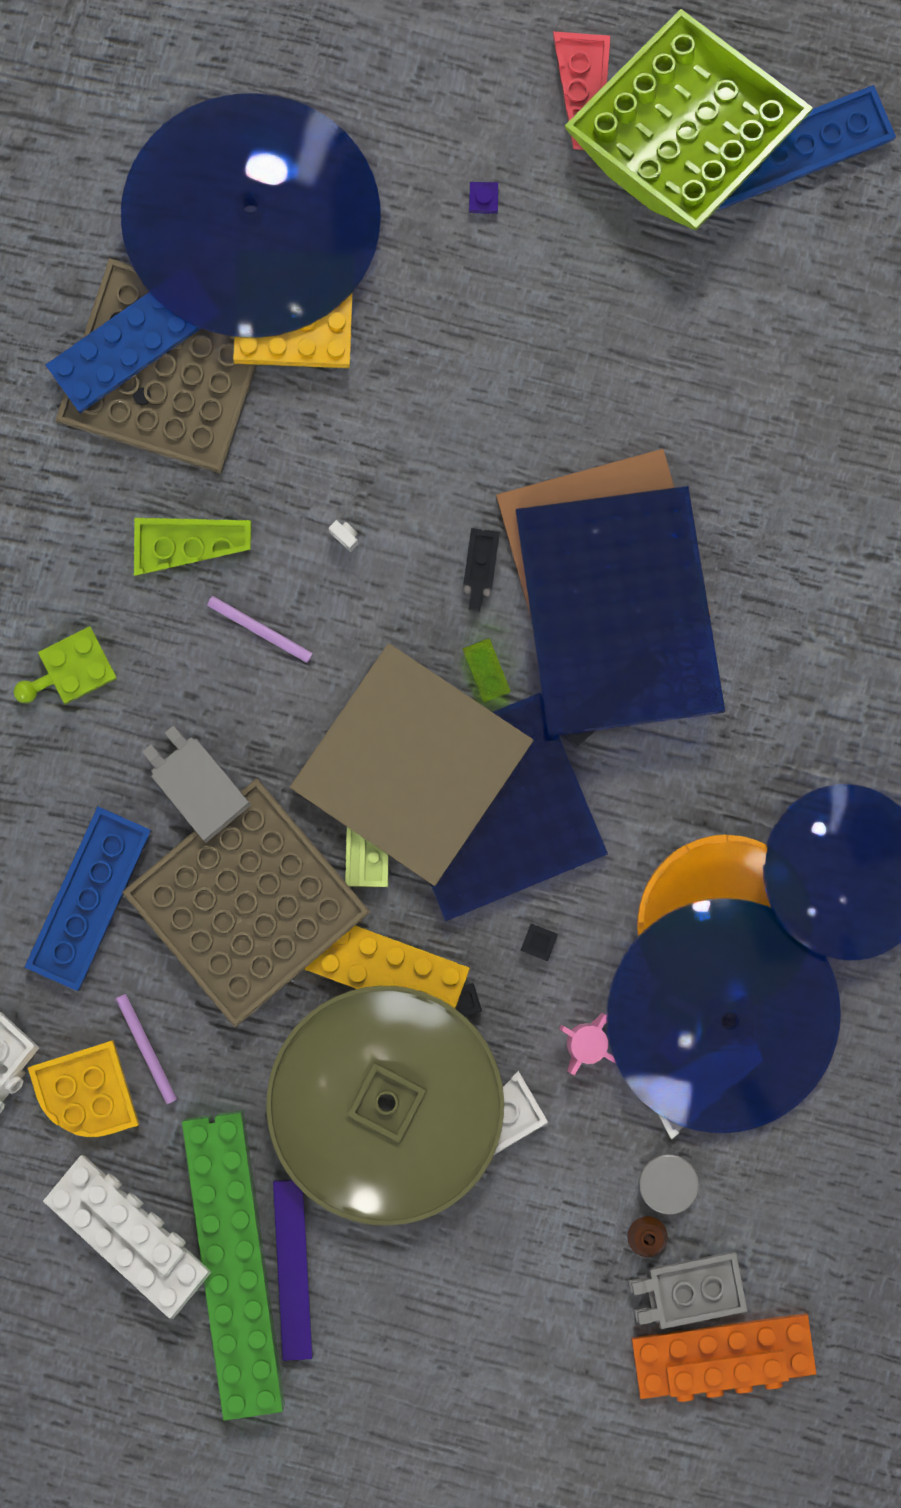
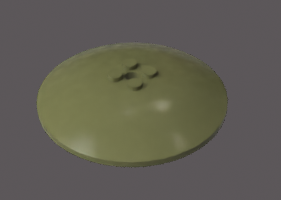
(375, 1160)

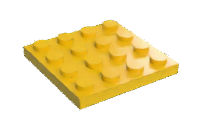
(316, 345)

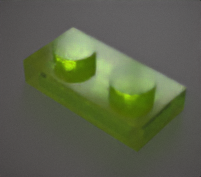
(486, 670)

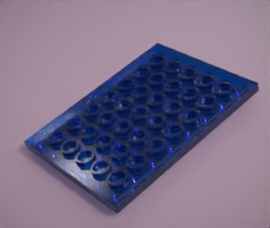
(619, 611)

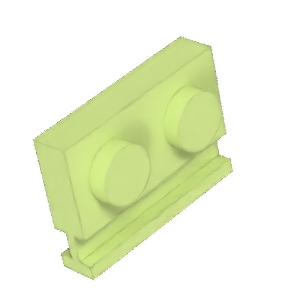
(365, 863)

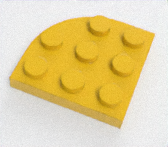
(85, 1091)

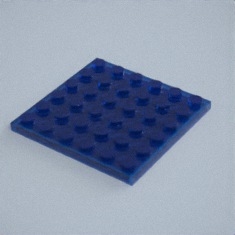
(531, 828)

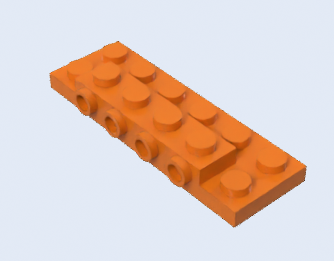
(724, 1358)

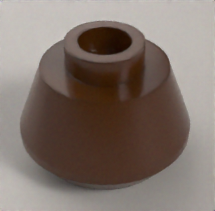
(641, 1230)

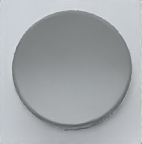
(668, 1184)

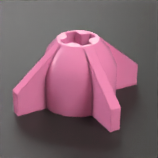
(587, 1043)

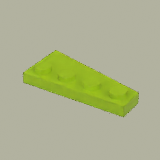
(177, 542)

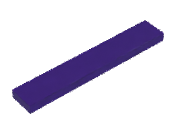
(292, 1271)

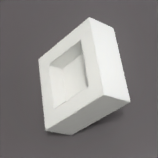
(344, 534)

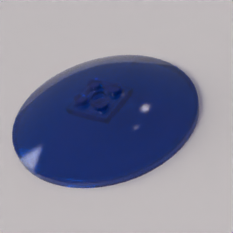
(671, 1006)

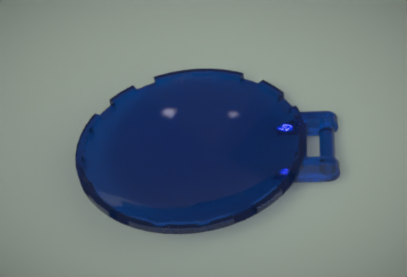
(838, 872)

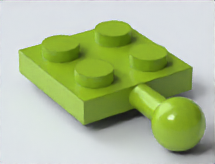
(73, 666)

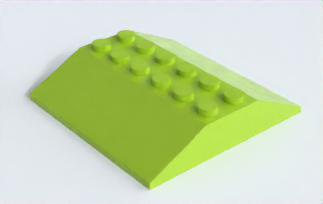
(686, 121)

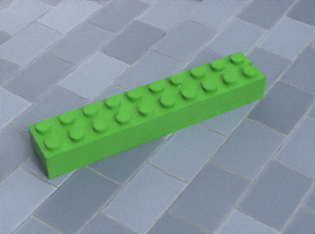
(235, 1256)

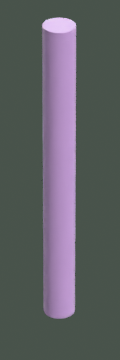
(259, 629)
(146, 1049)

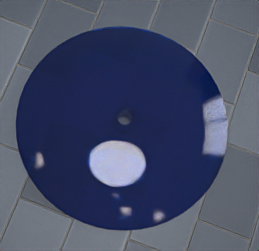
(261, 267)

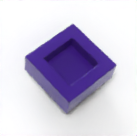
(483, 197)

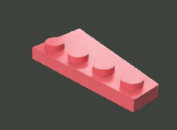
(582, 69)

